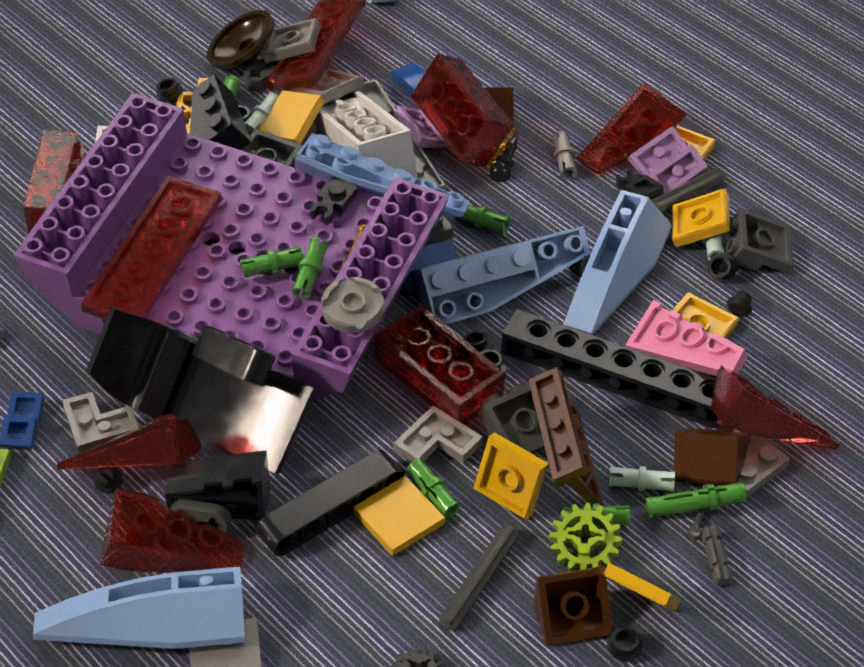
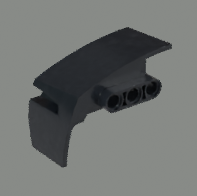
(207, 378)

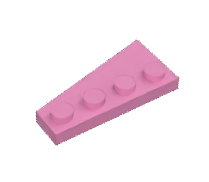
(684, 343)

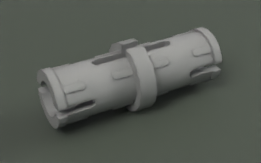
(564, 155)

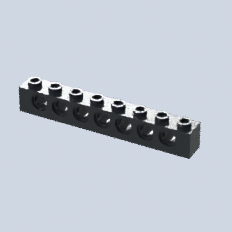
(611, 367)

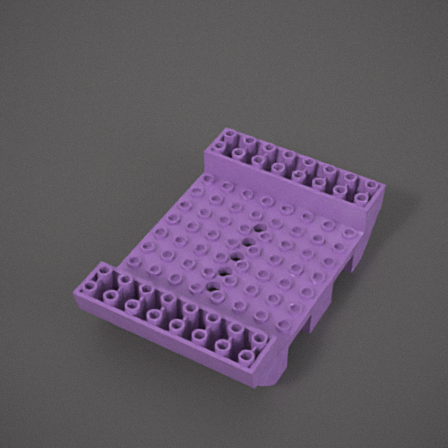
(259, 211)

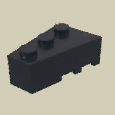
(217, 115)
(233, 481)

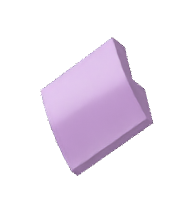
(422, 130)
(668, 160)

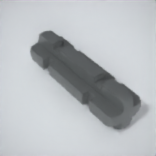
(716, 556)

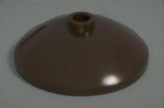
(241, 40)

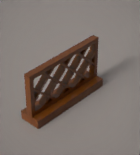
(564, 436)

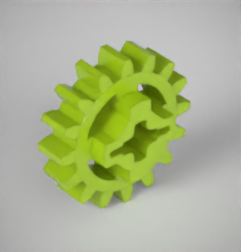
(598, 540)

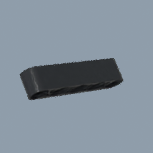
(326, 503)

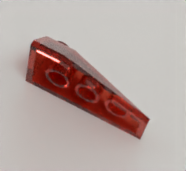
(631, 128)
(753, 414)
(157, 443)
(156, 539)

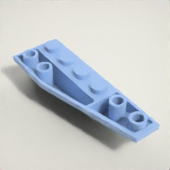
(327, 159)
(619, 261)
(496, 276)
(152, 611)

